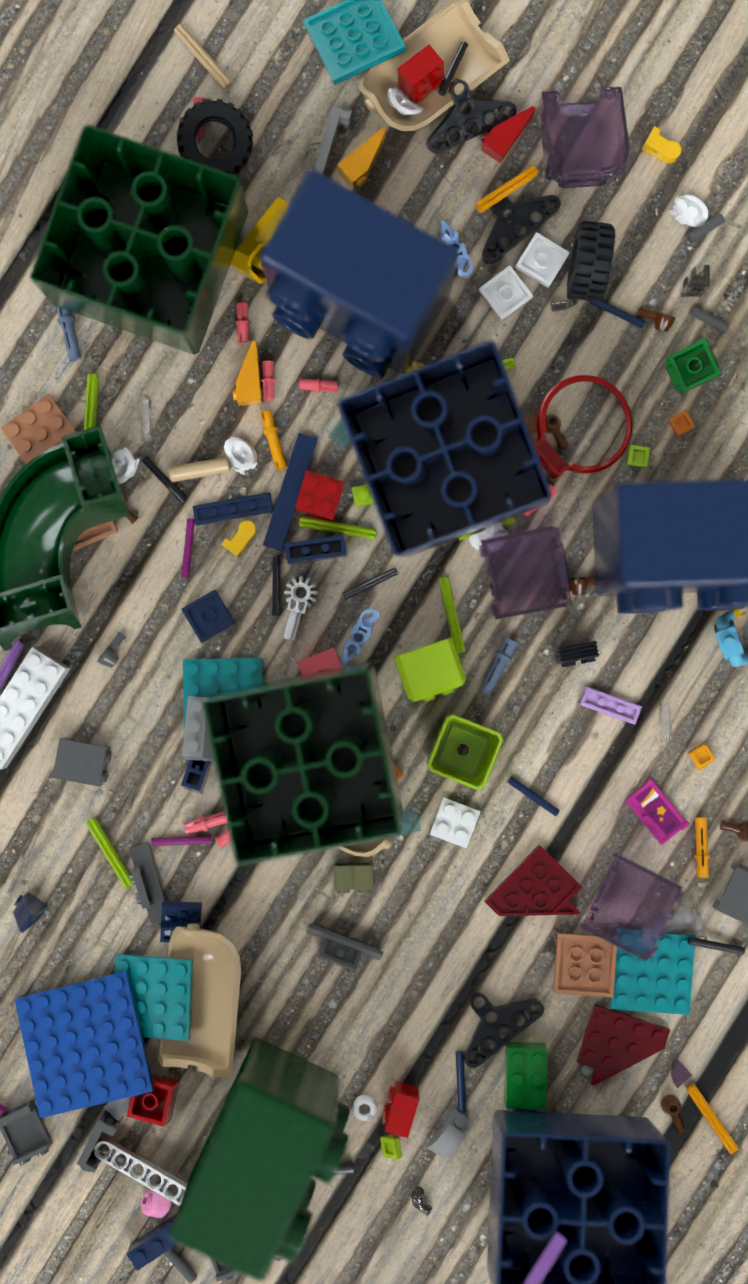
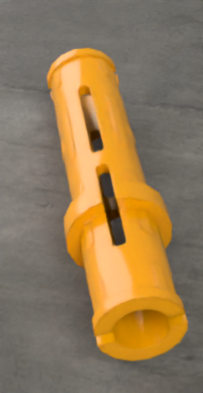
(272, 436)
(702, 871)

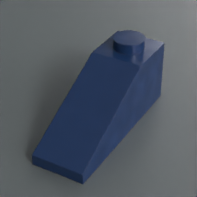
(196, 775)
(28, 911)

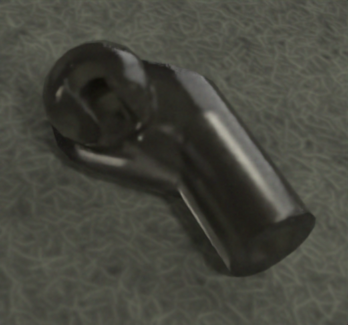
(563, 304)
(418, 1202)

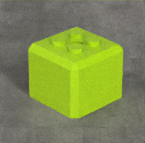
(430, 671)
(472, 767)

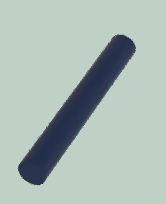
(619, 313)
(533, 796)
(460, 1081)

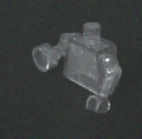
(685, 919)

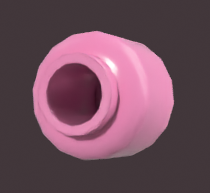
(155, 1204)

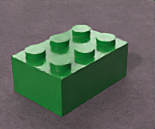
(525, 1075)

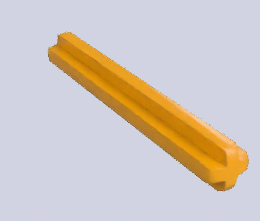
(506, 189)
(712, 1119)

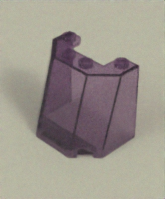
(584, 139)
(527, 572)
(633, 907)

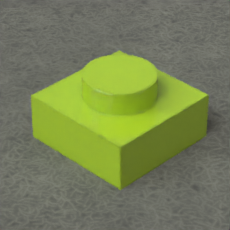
(638, 456)
(362, 496)
(391, 1147)

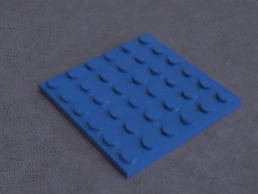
(84, 1044)

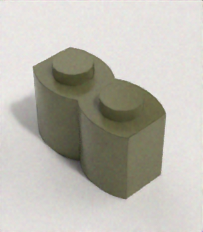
(353, 876)

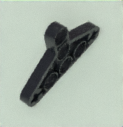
(457, 121)
(522, 216)
(505, 1019)

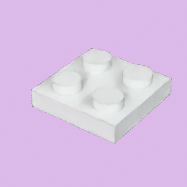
(542, 260)
(505, 293)
(454, 822)

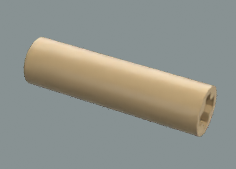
(199, 469)

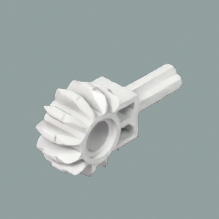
(297, 605)

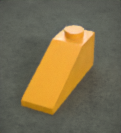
(358, 164)
(248, 381)

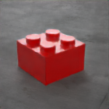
(421, 74)
(319, 496)
(155, 1106)
(401, 1109)

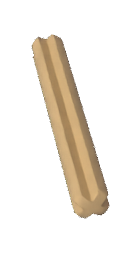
(202, 56)

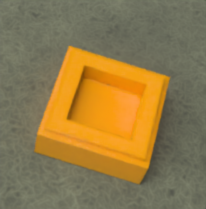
(701, 756)

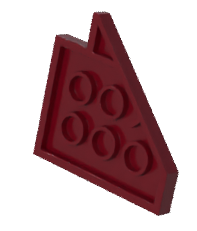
(535, 888)
(618, 1042)

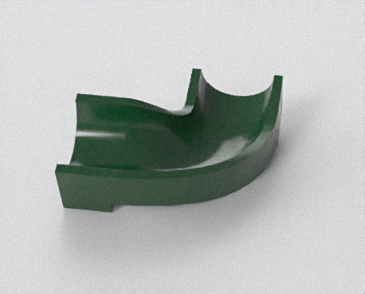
(39, 524)

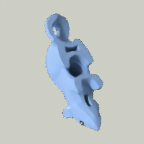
(451, 238)
(359, 634)

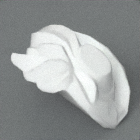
(401, 102)
(689, 211)
(240, 454)
(124, 464)
(489, 532)

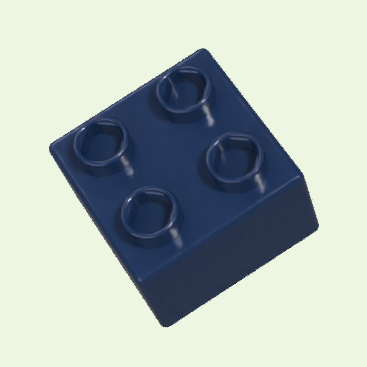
(356, 275)
(445, 450)
(672, 542)
(590, 1181)

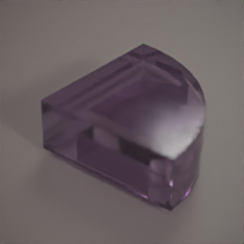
(679, 1073)

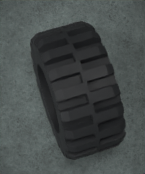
(216, 112)
(591, 261)

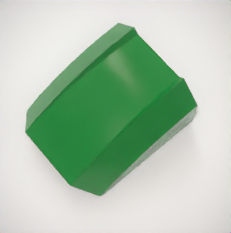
(693, 366)

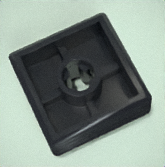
(570, 654)

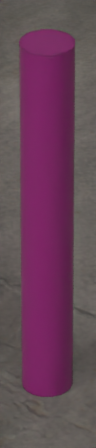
(188, 548)
(181, 841)

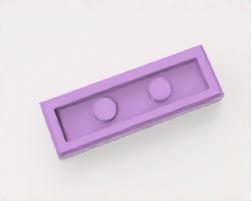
(610, 705)

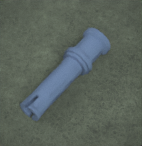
(66, 321)
(503, 656)

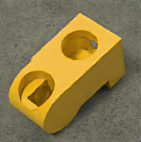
(661, 148)
(242, 538)

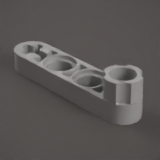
(338, 117)

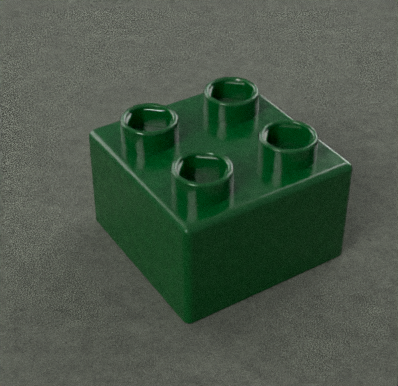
(140, 239)
(304, 764)
(259, 1162)

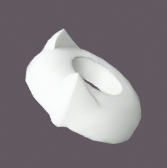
(364, 1099)

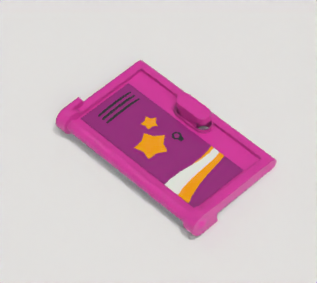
(662, 817)

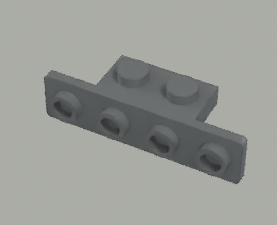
(147, 881)
(342, 950)

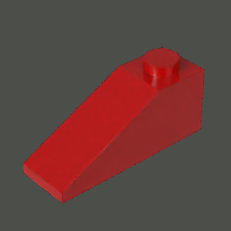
(504, 135)

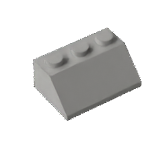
(196, 736)

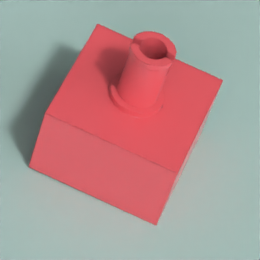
(320, 662)

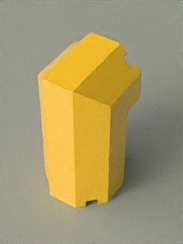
(247, 255)

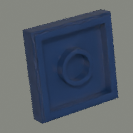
(208, 616)

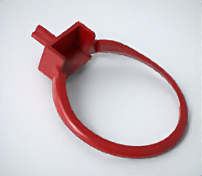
(549, 457)

